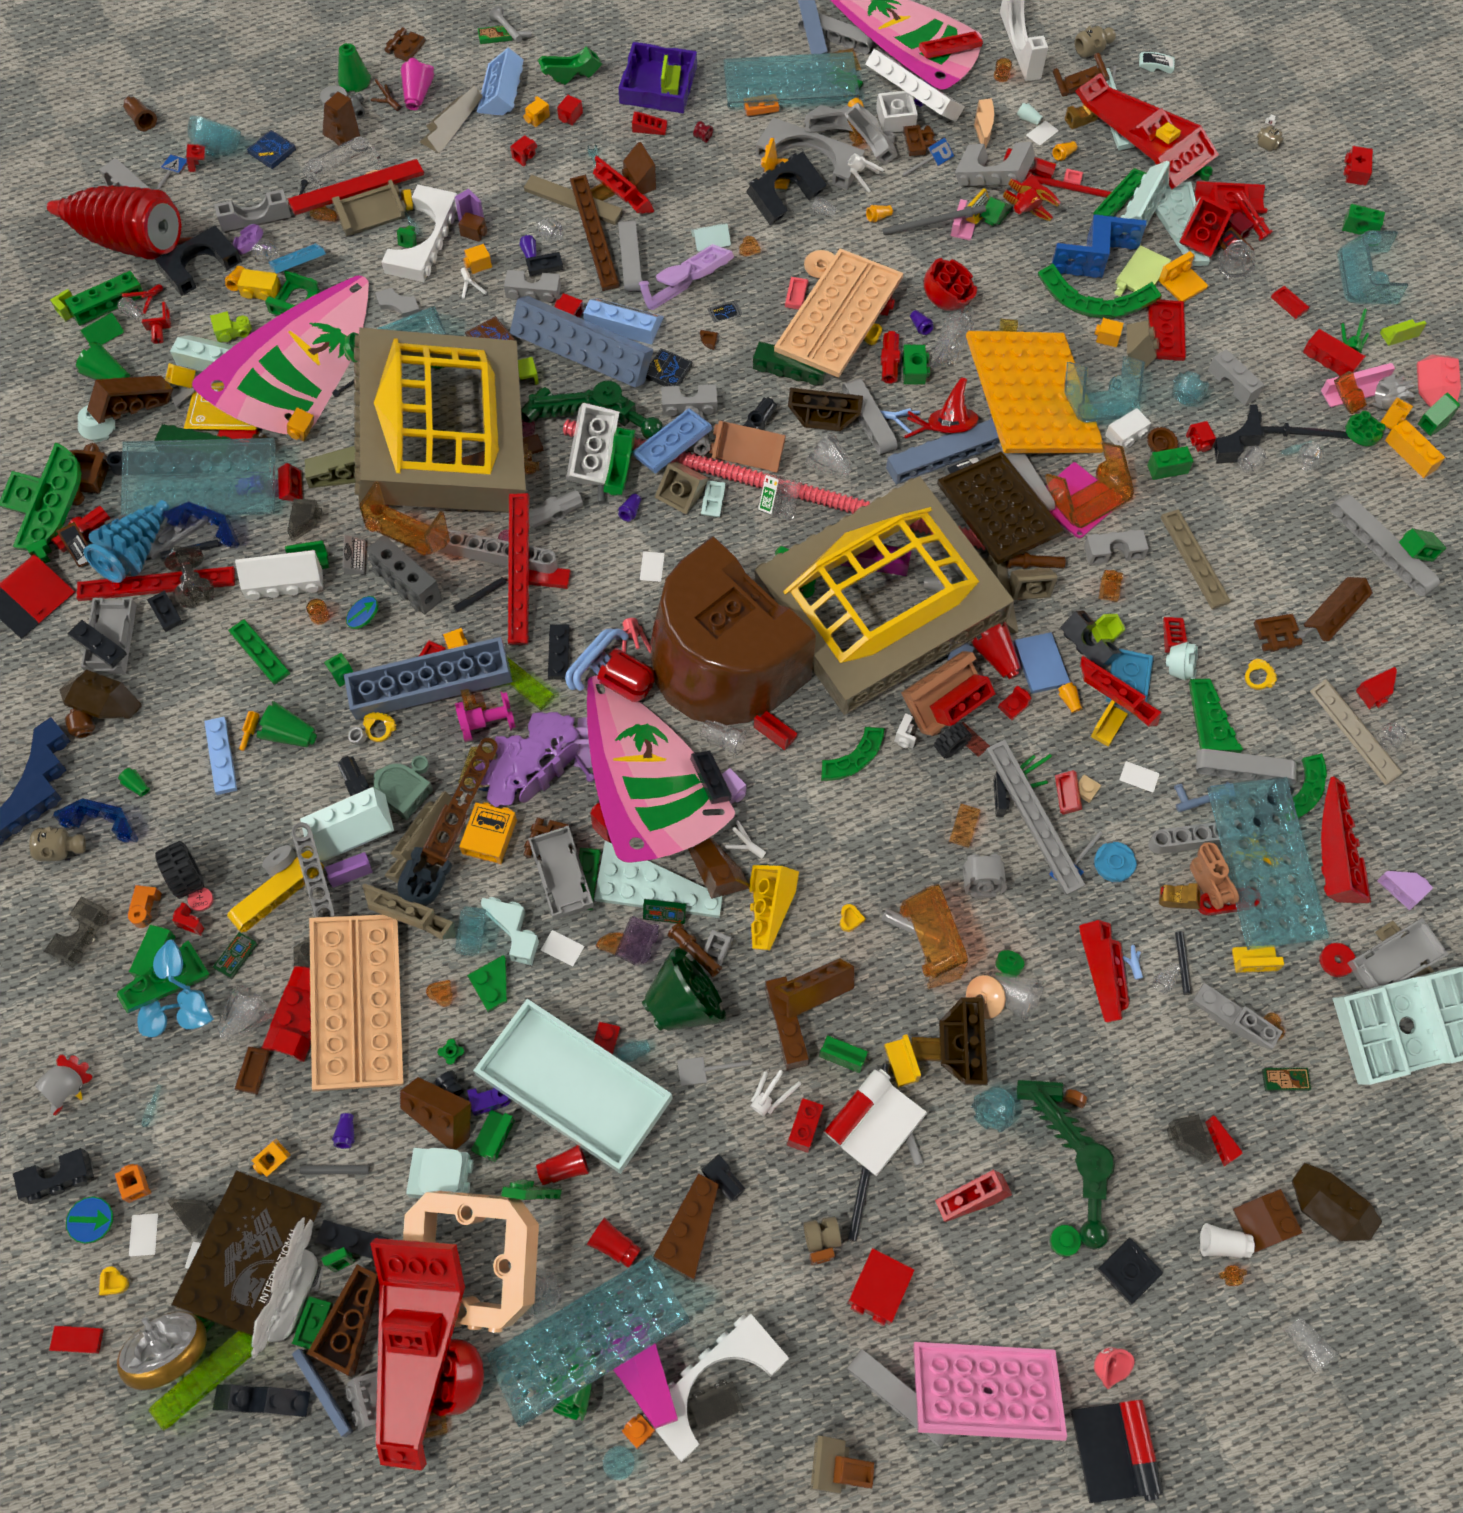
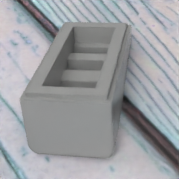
(724, 949)

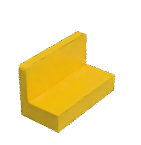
(1109, 724)
(1256, 960)
(903, 1061)

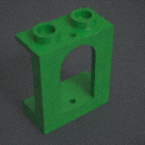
(293, 281)

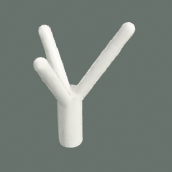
(468, 280)
(749, 845)

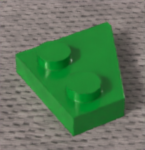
(491, 983)

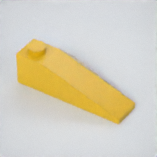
(772, 893)

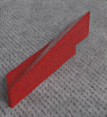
(621, 187)
(1119, 692)
(1106, 968)

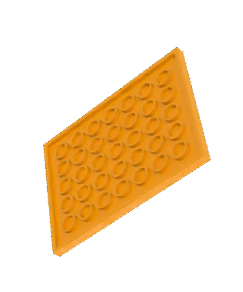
(1026, 394)

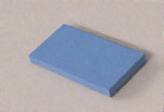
(672, 440)

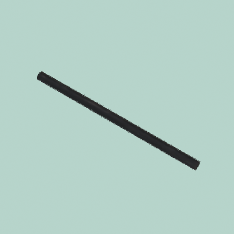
(862, 1189)

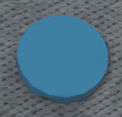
(1111, 867)

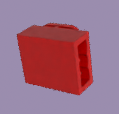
(880, 1287)

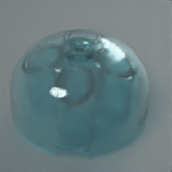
(215, 137)

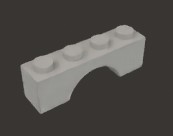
(270, 209)

